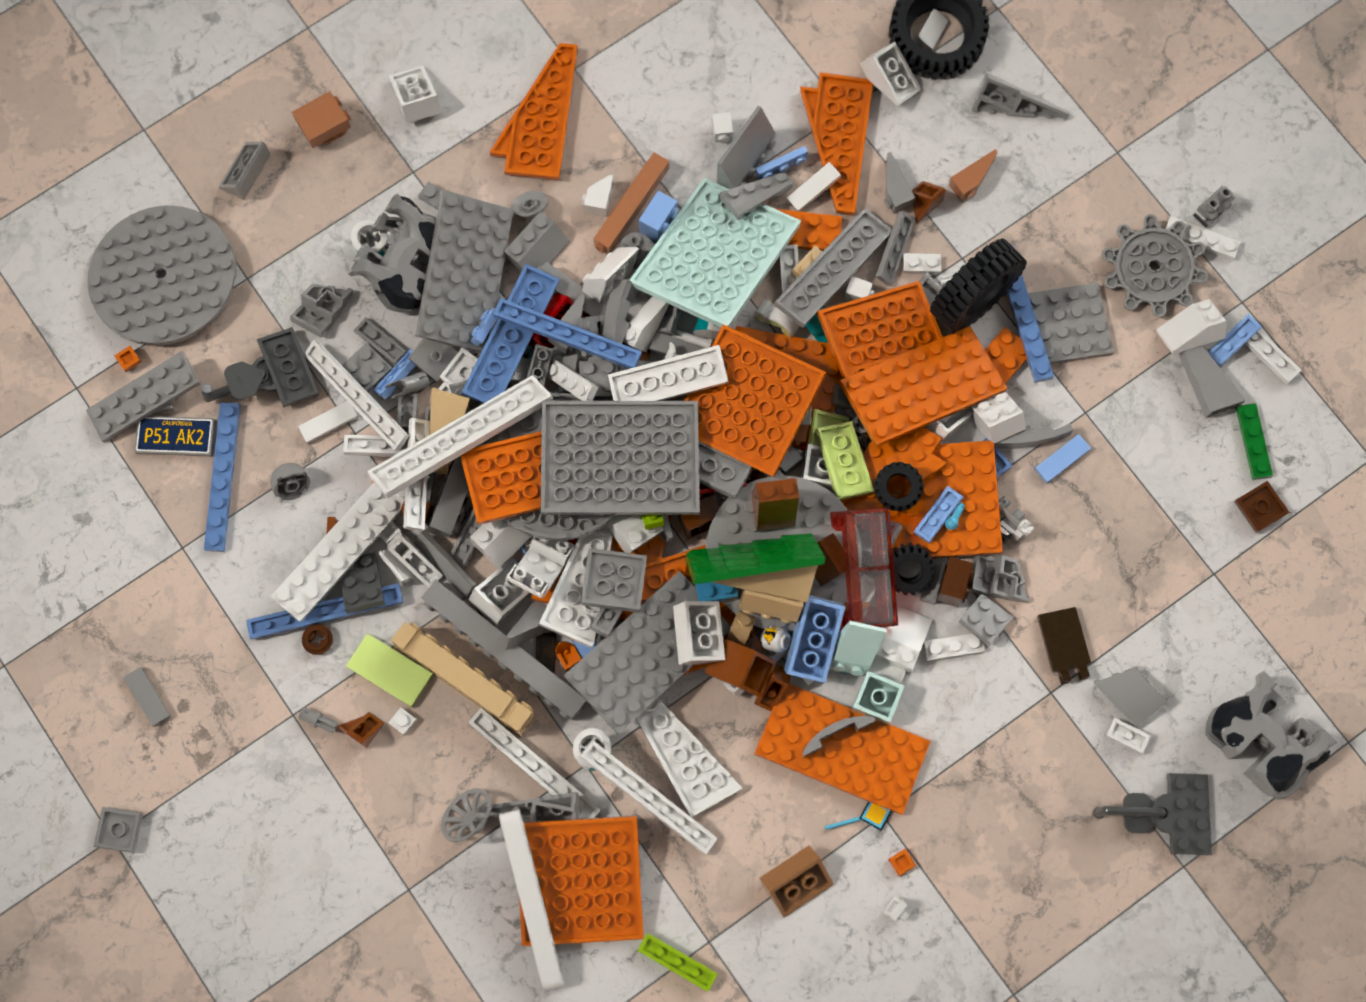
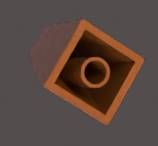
(775, 504)

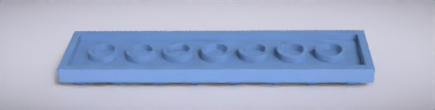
(507, 341)

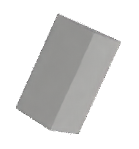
(245, 169)

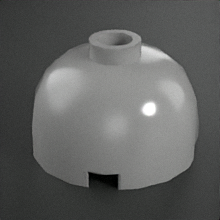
(289, 481)

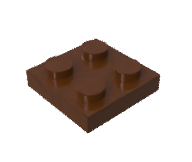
(1261, 506)

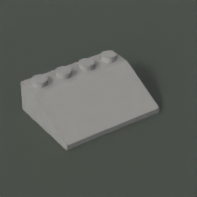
(746, 151)

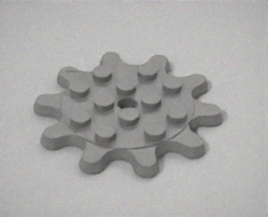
(1159, 246)

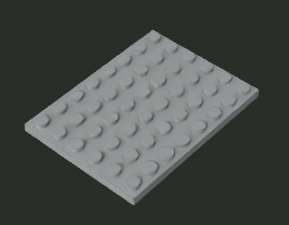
(620, 458)

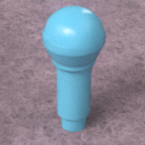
(952, 522)

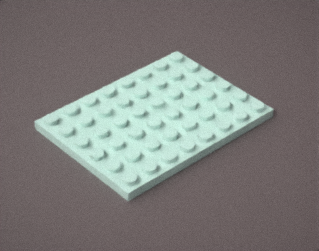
(711, 259)

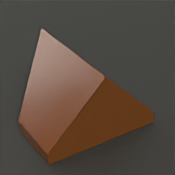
(926, 199)
(362, 729)

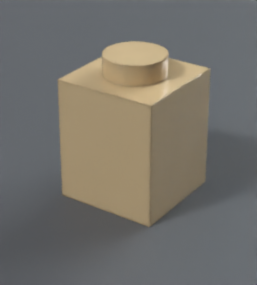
(741, 628)

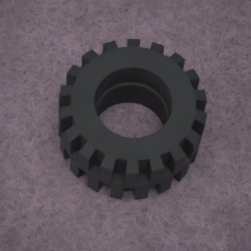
(914, 479)
(923, 578)

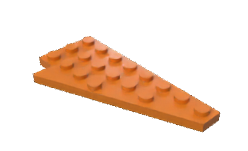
(538, 128)

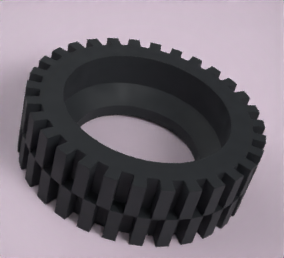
(967, 12)
(978, 285)

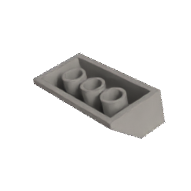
(449, 501)

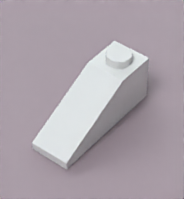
(645, 324)
(414, 559)

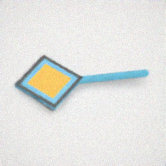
(872, 815)

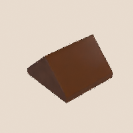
(834, 560)

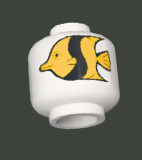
(775, 639)

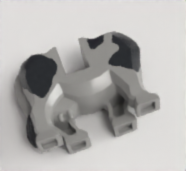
(391, 275)
(1285, 757)

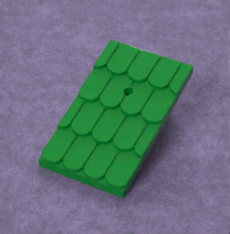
(766, 566)

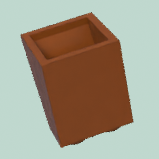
(742, 668)

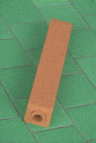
(631, 203)

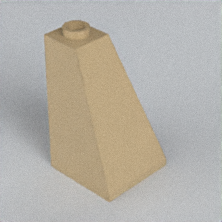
(444, 409)

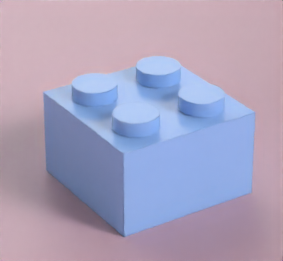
(658, 216)

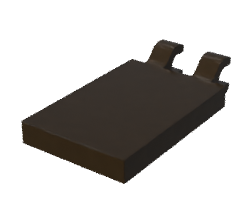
(1064, 643)

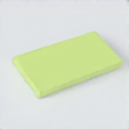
(844, 460)
(389, 670)

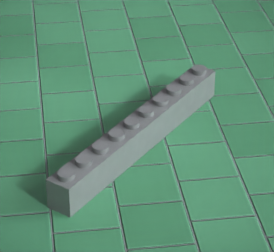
(515, 658)

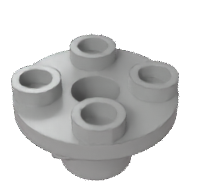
(641, 241)

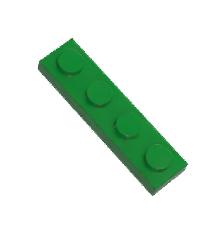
(1254, 441)

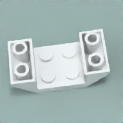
(541, 565)

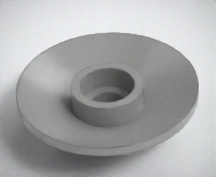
(530, 203)

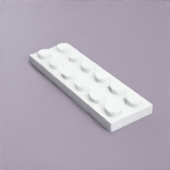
(670, 377)

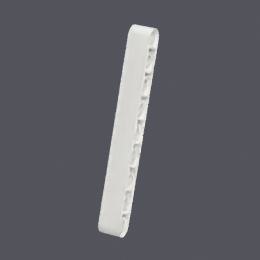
(531, 900)

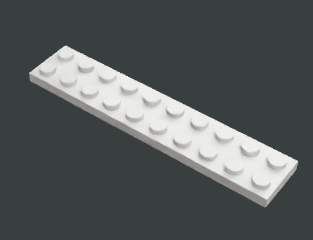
(459, 436)
(338, 551)

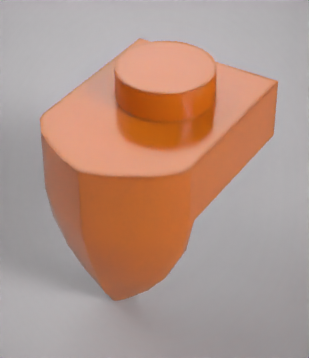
(567, 654)

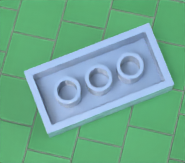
(814, 639)

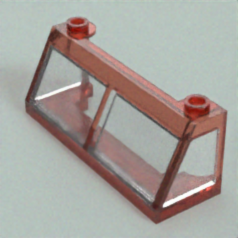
(868, 566)

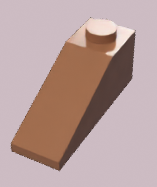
(969, 179)

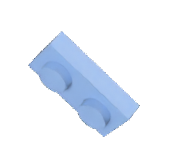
(481, 331)

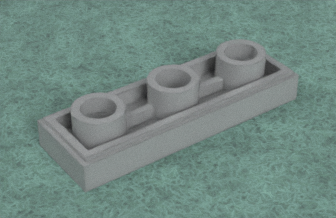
(540, 362)

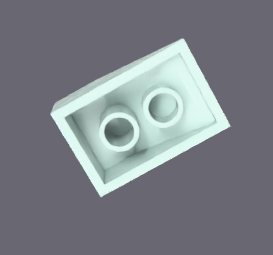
(856, 648)

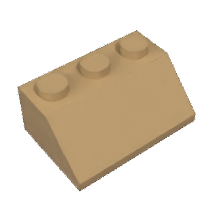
(770, 606)

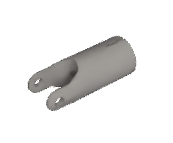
(410, 384)

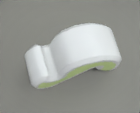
(772, 315)

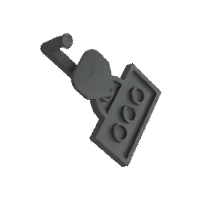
(284, 370)
(1184, 813)

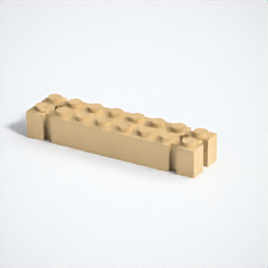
(467, 681)

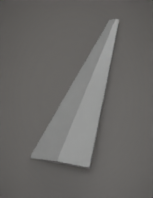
(1003, 97)
(546, 808)

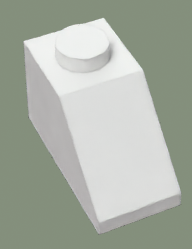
(598, 196)

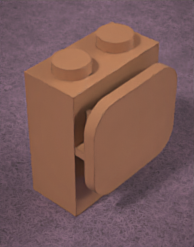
(322, 119)

